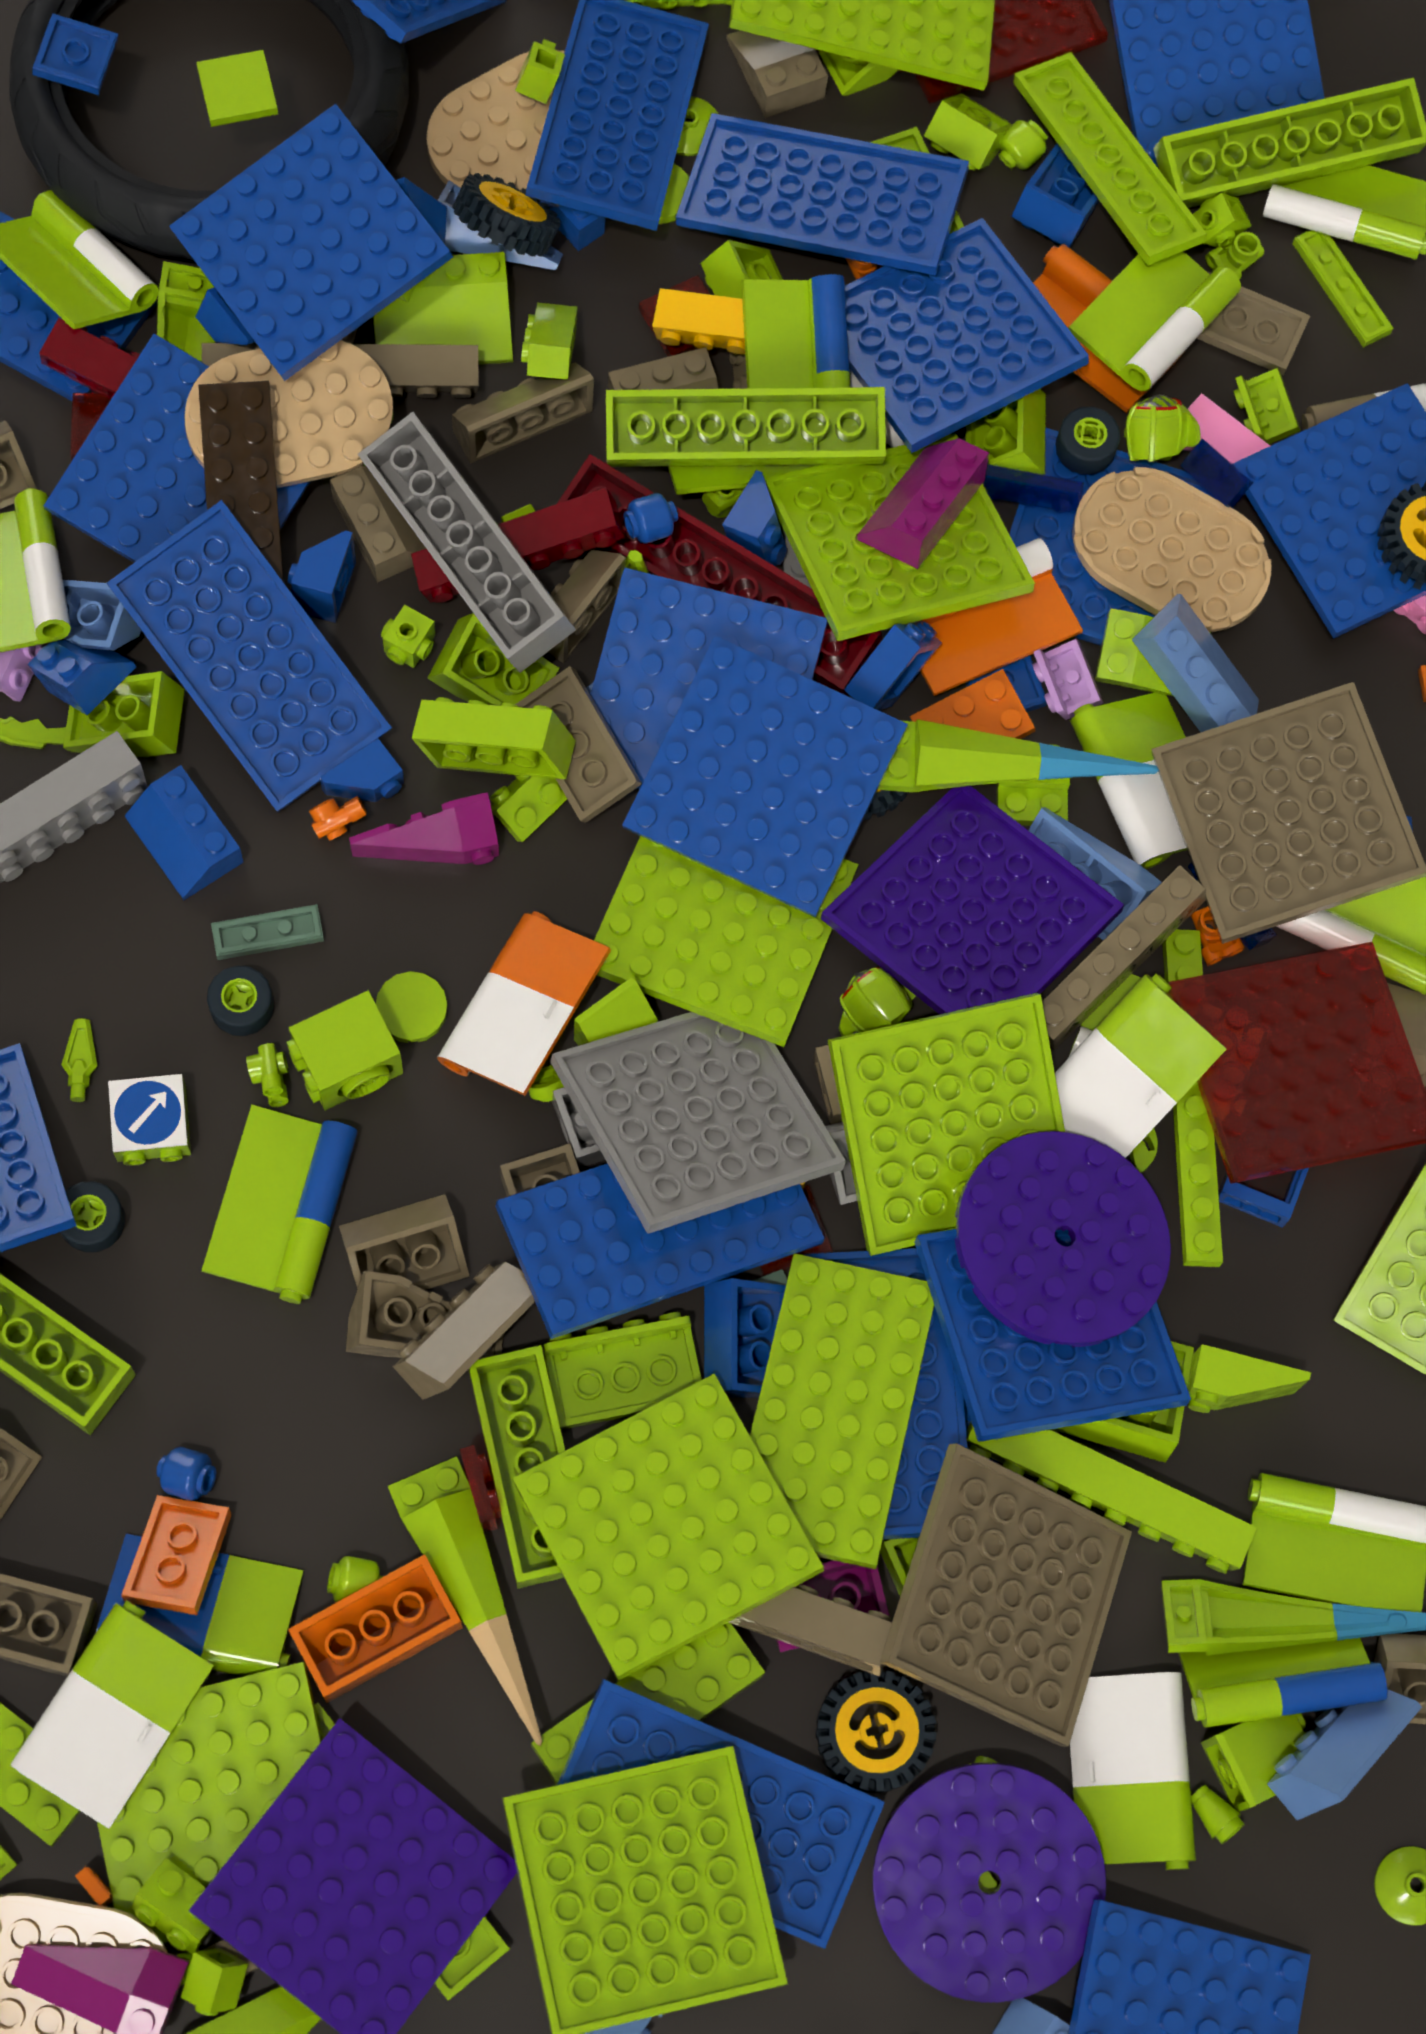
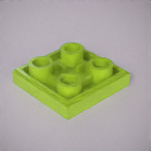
(237, 88)

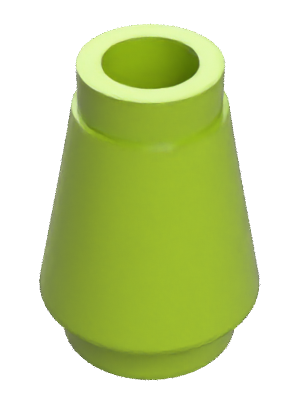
(1216, 1814)

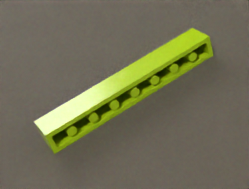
(1123, 1495)

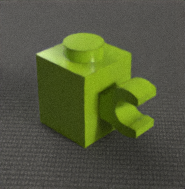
(540, 71)
(213, 1980)

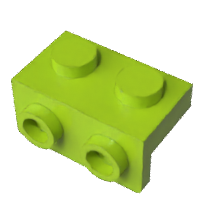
(1267, 406)
(526, 804)
(166, 1902)

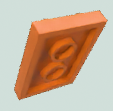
(984, 707)
(176, 1555)

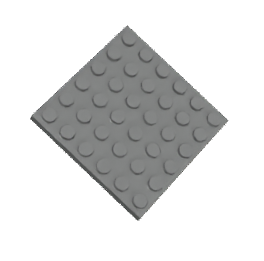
(695, 1117)

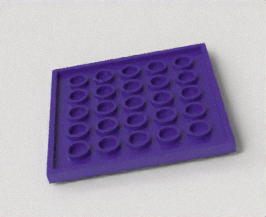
(971, 907)
(355, 1887)

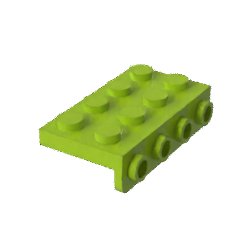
(620, 1369)

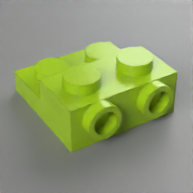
(1025, 798)

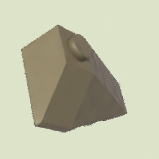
(391, 1313)

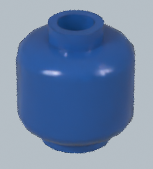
(650, 518)
(186, 1473)

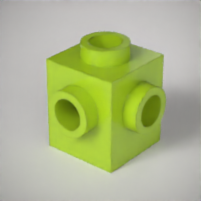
(1222, 219)
(408, 637)

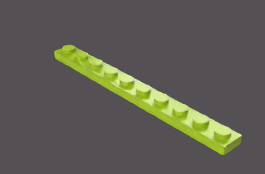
(1194, 1134)

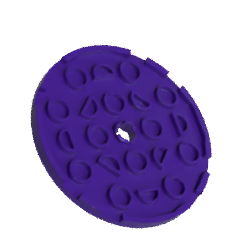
(1050, 1289)
(930, 1869)

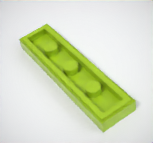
(1343, 287)

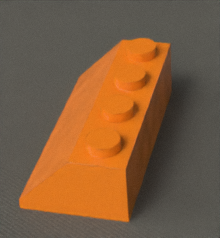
(375, 1628)

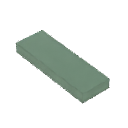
(267, 932)

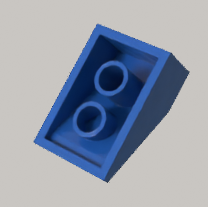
(1056, 200)

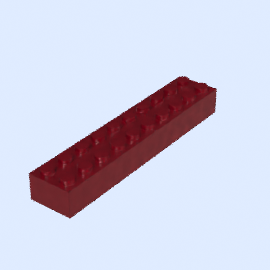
(714, 561)

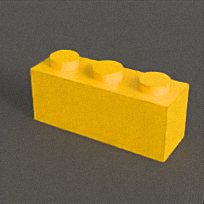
(699, 320)

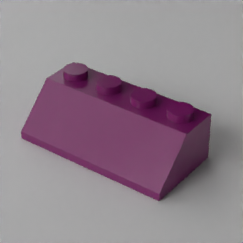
(926, 501)

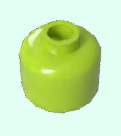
(1022, 145)
(350, 1576)

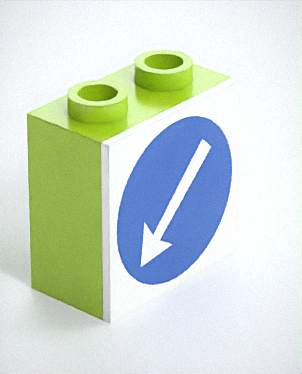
(149, 1119)

